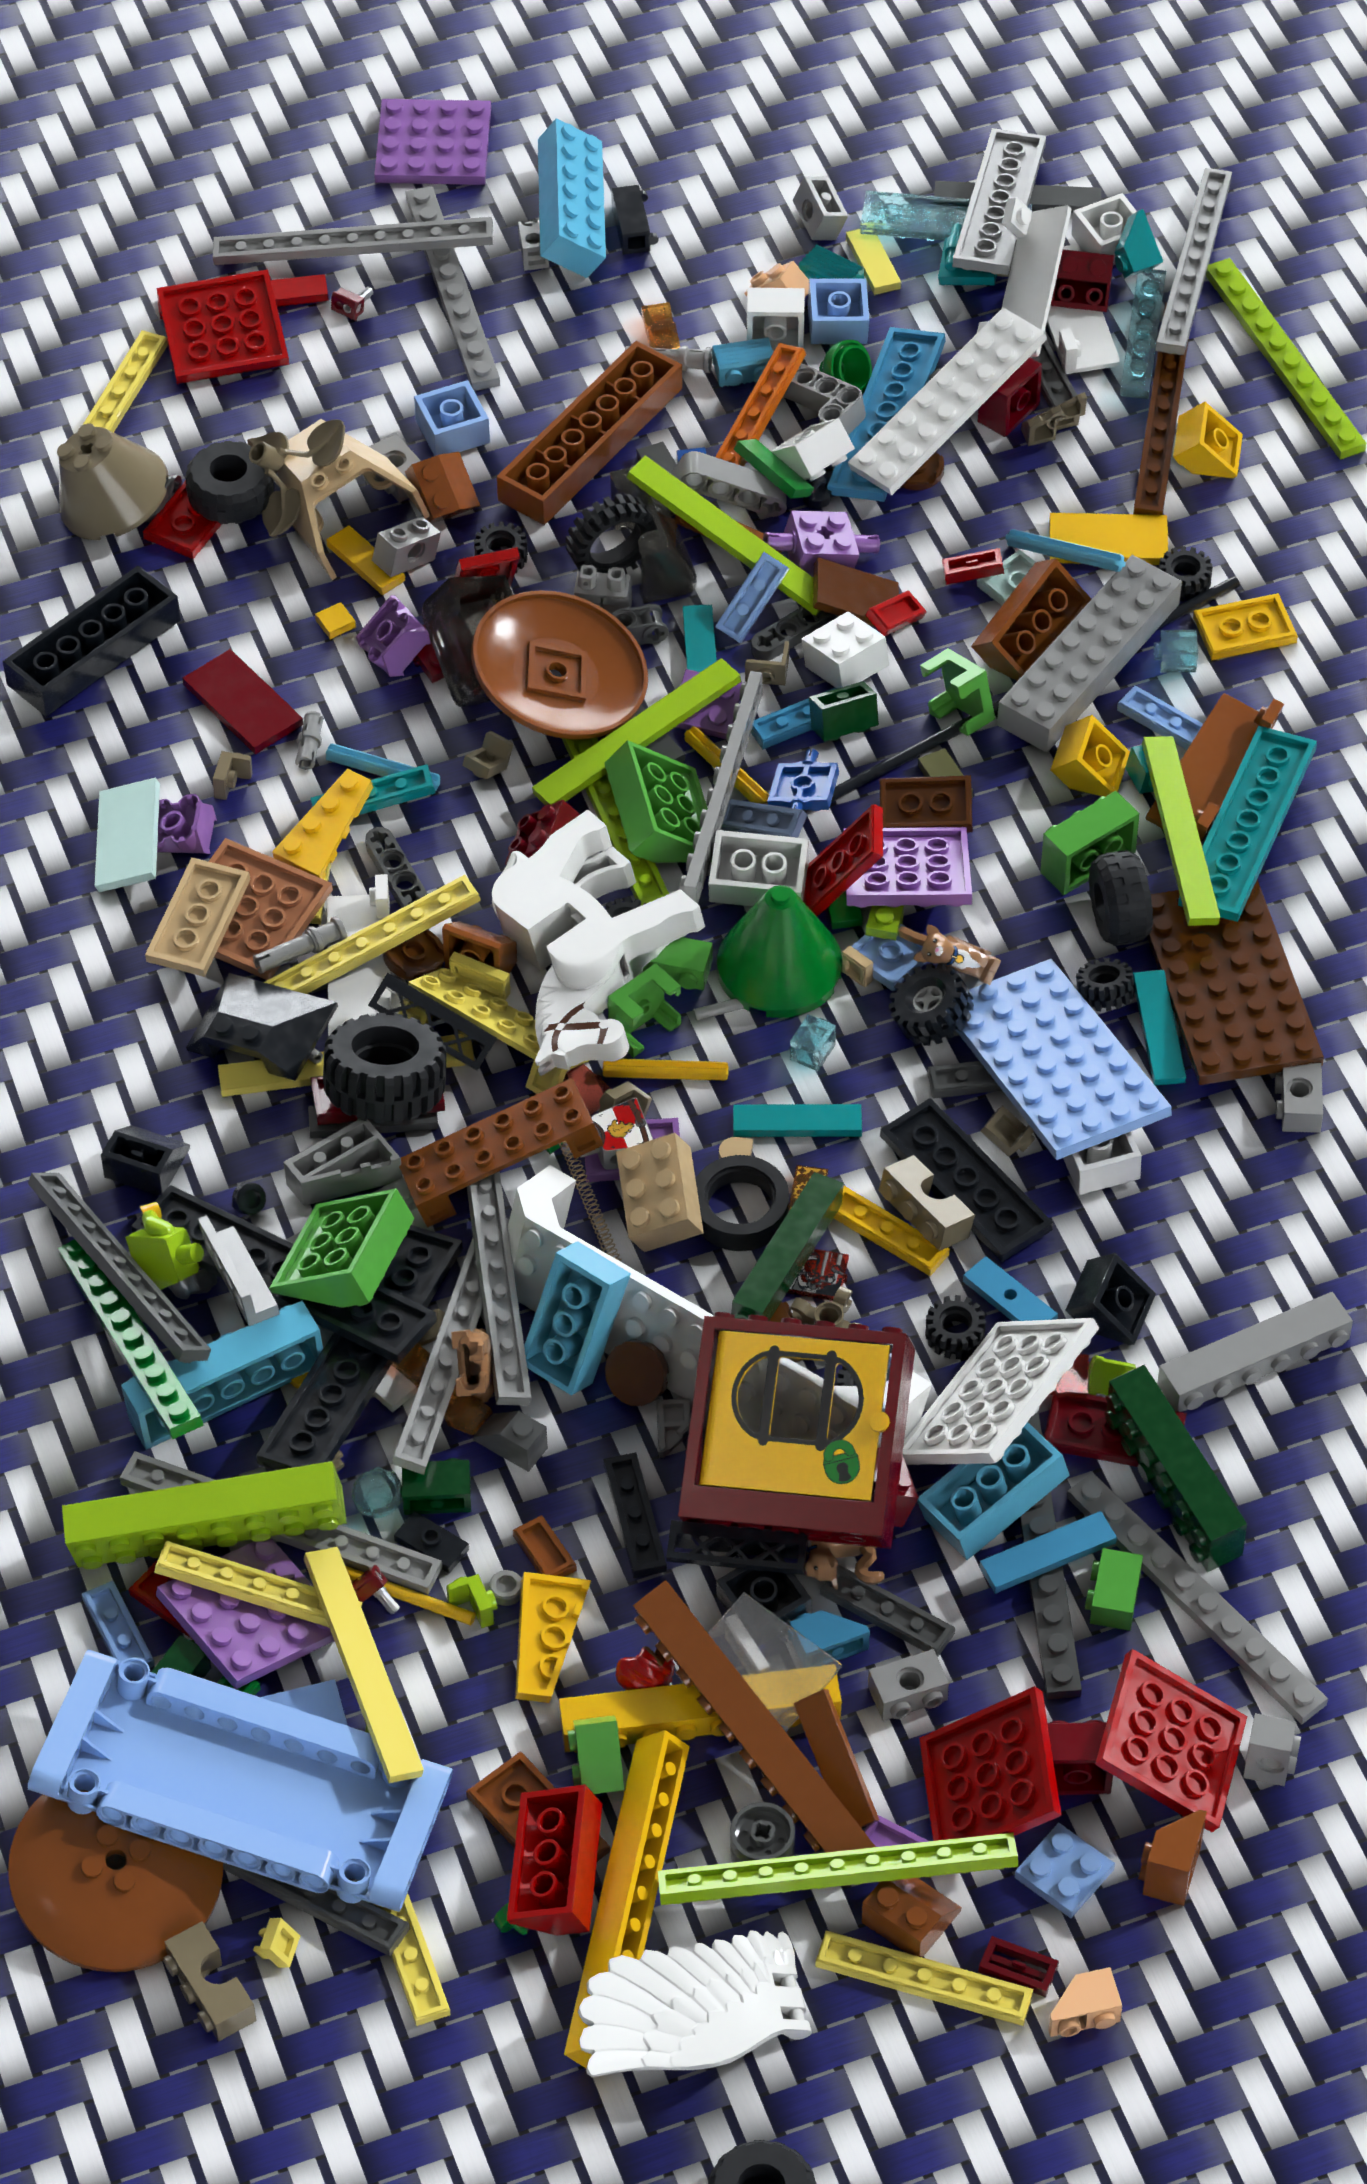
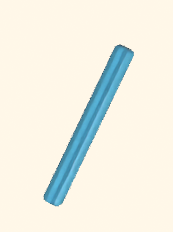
(1065, 550)

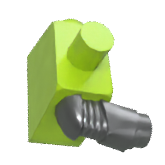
(168, 1255)

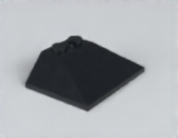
(263, 1023)

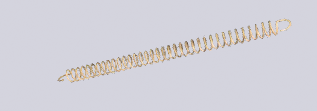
(591, 1199)

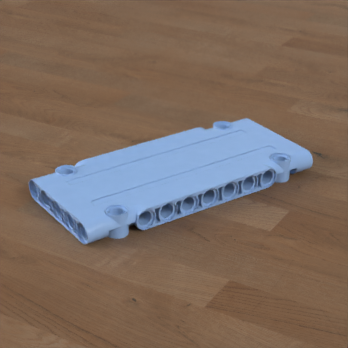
(238, 1780)

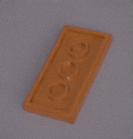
(500, 1793)

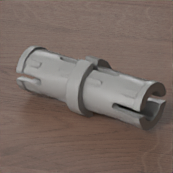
(309, 740)

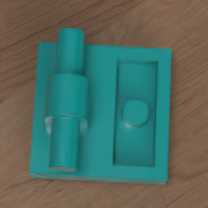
(957, 276)

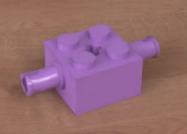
(822, 536)

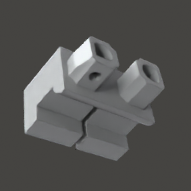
(611, 587)

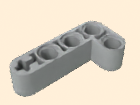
(827, 396)
(730, 483)

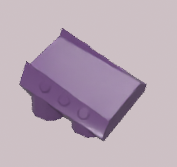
(393, 637)
(185, 825)

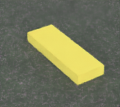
(876, 263)

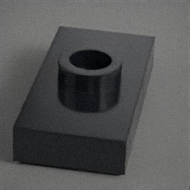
(432, 1540)

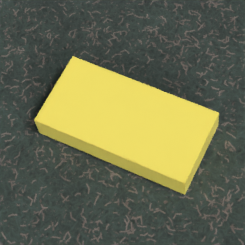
(489, 978)

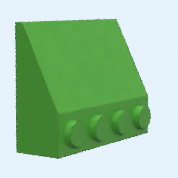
(656, 802)
(345, 1249)

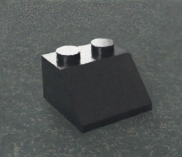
(1112, 1297)

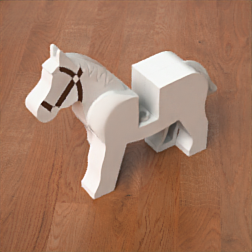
(555, 919)

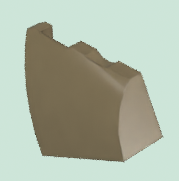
(1044, 426)

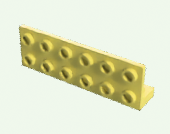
(489, 1014)

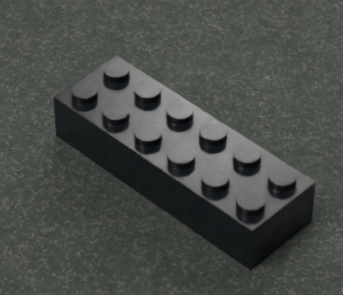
(91, 640)

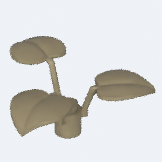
(269, 453)

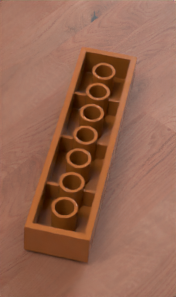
(589, 432)

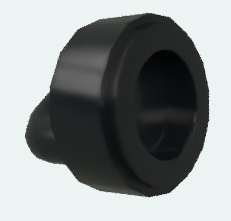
(820, 495)
(248, 1198)

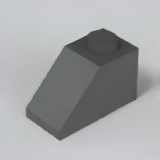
(514, 1438)

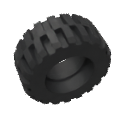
(384, 1068)

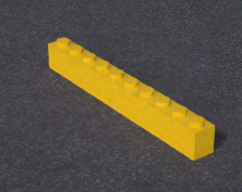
(633, 1864)

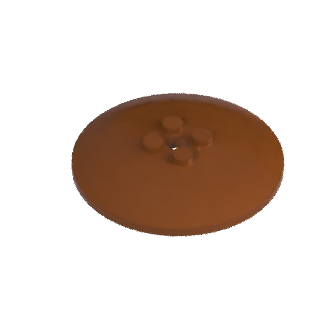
(553, 630)
(98, 1913)

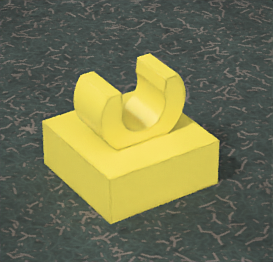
(278, 1943)

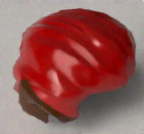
(644, 1670)

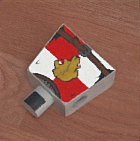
(619, 1129)

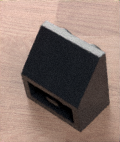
(142, 1159)

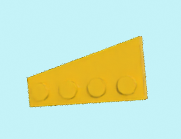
(318, 834)
(546, 1626)

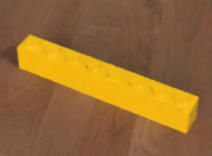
(654, 1710)

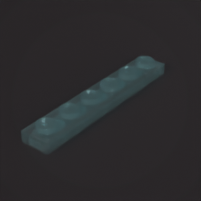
(1143, 334)

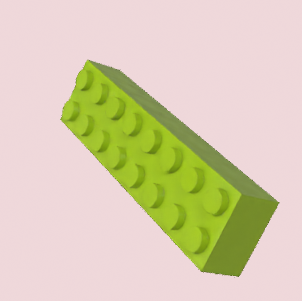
(204, 1514)

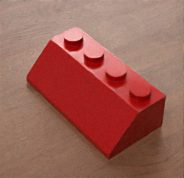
(555, 1860)

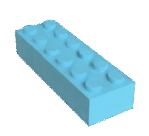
(571, 198)
(237, 1370)

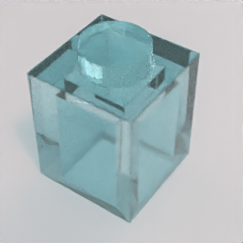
(1177, 651)
(813, 1042)

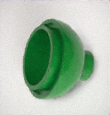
(848, 362)

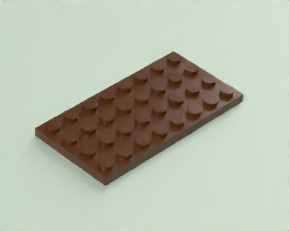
(1232, 992)

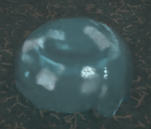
(377, 1493)

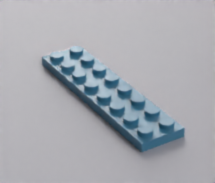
(897, 377)

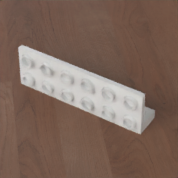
(1034, 261)
(1081, 337)
(358, 986)

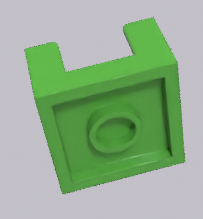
(965, 689)
(643, 1000)

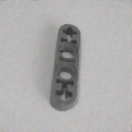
(791, 621)
(401, 873)

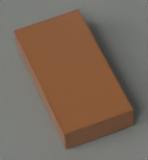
(544, 1548)

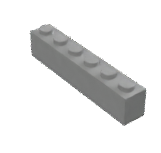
(1255, 1352)

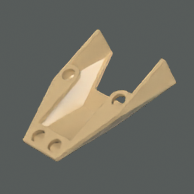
(319, 482)

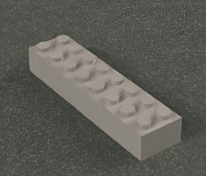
(1089, 653)

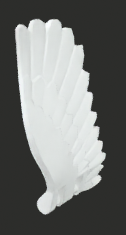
(692, 2005)

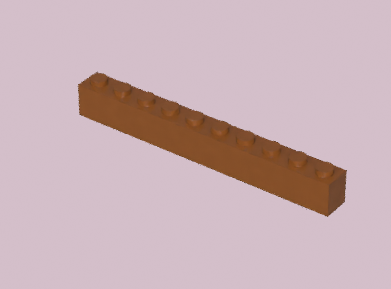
(748, 1721)

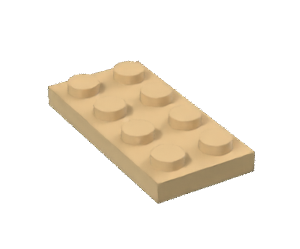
(197, 917)

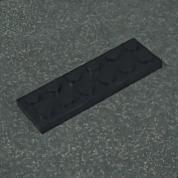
(1003, 1213)

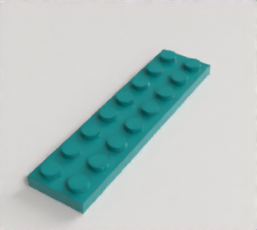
(1253, 815)

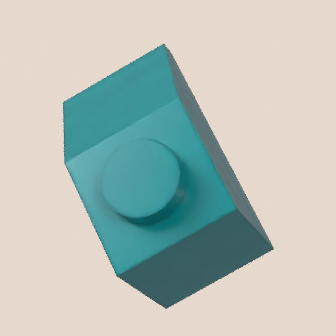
(1137, 247)

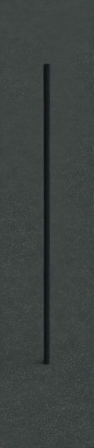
(953, 730)

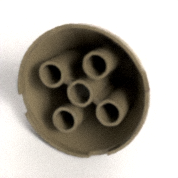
(107, 483)

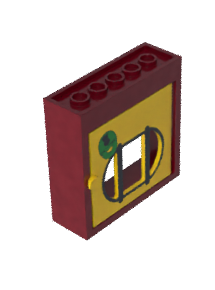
(733, 1456)

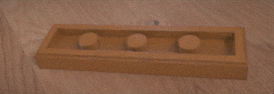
(835, 1755)

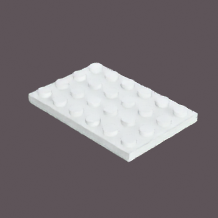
(997, 1391)

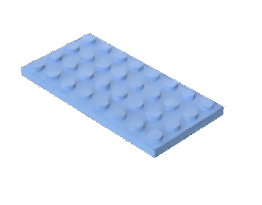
(1058, 1061)

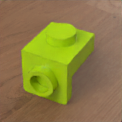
(884, 921)
(472, 1590)

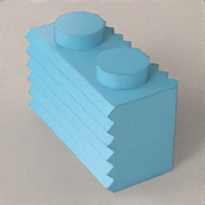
(741, 361)

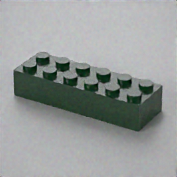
(1175, 1469)

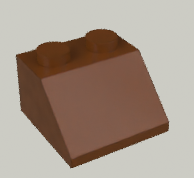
(443, 486)
(480, 945)
(1172, 1858)
(908, 1914)

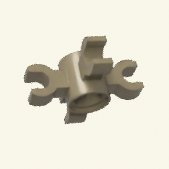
(825, 1311)

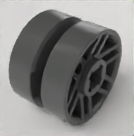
(761, 1833)

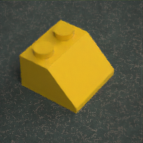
(1207, 443)
(1090, 758)

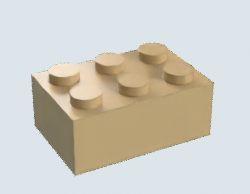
(659, 1192)

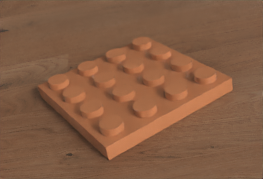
(273, 908)

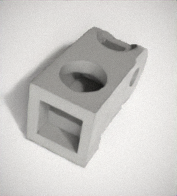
(530, 245)

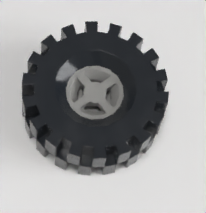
(931, 1004)

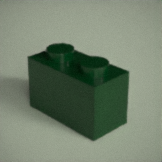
(843, 711)
(440, 1490)

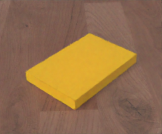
(1245, 626)

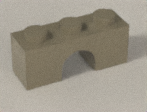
(938, 1220)
(222, 2006)

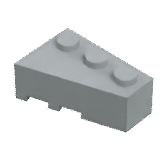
(343, 1165)

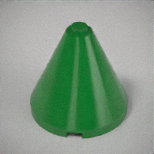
(779, 957)

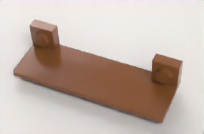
(1216, 757)
(496, 1145)

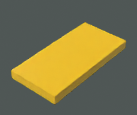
(1118, 533)

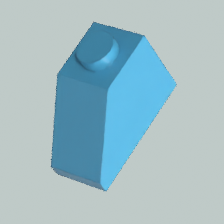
(833, 1633)

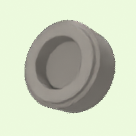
(506, 1587)

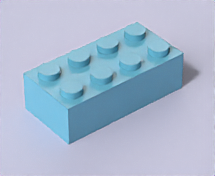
(575, 1317)
(983, 1499)

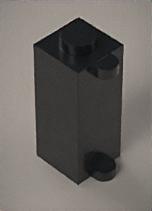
(632, 219)

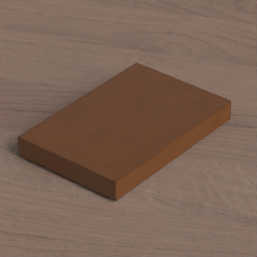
(846, 589)
(927, 802)

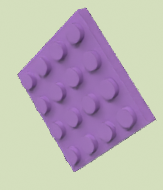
(433, 141)
(917, 869)
(238, 1635)

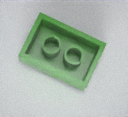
(1076, 842)

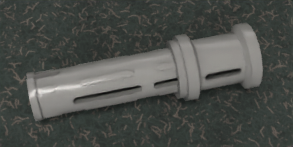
(689, 357)
(312, 941)

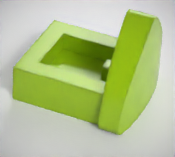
(1104, 1370)

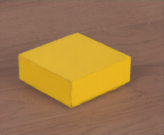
(335, 620)

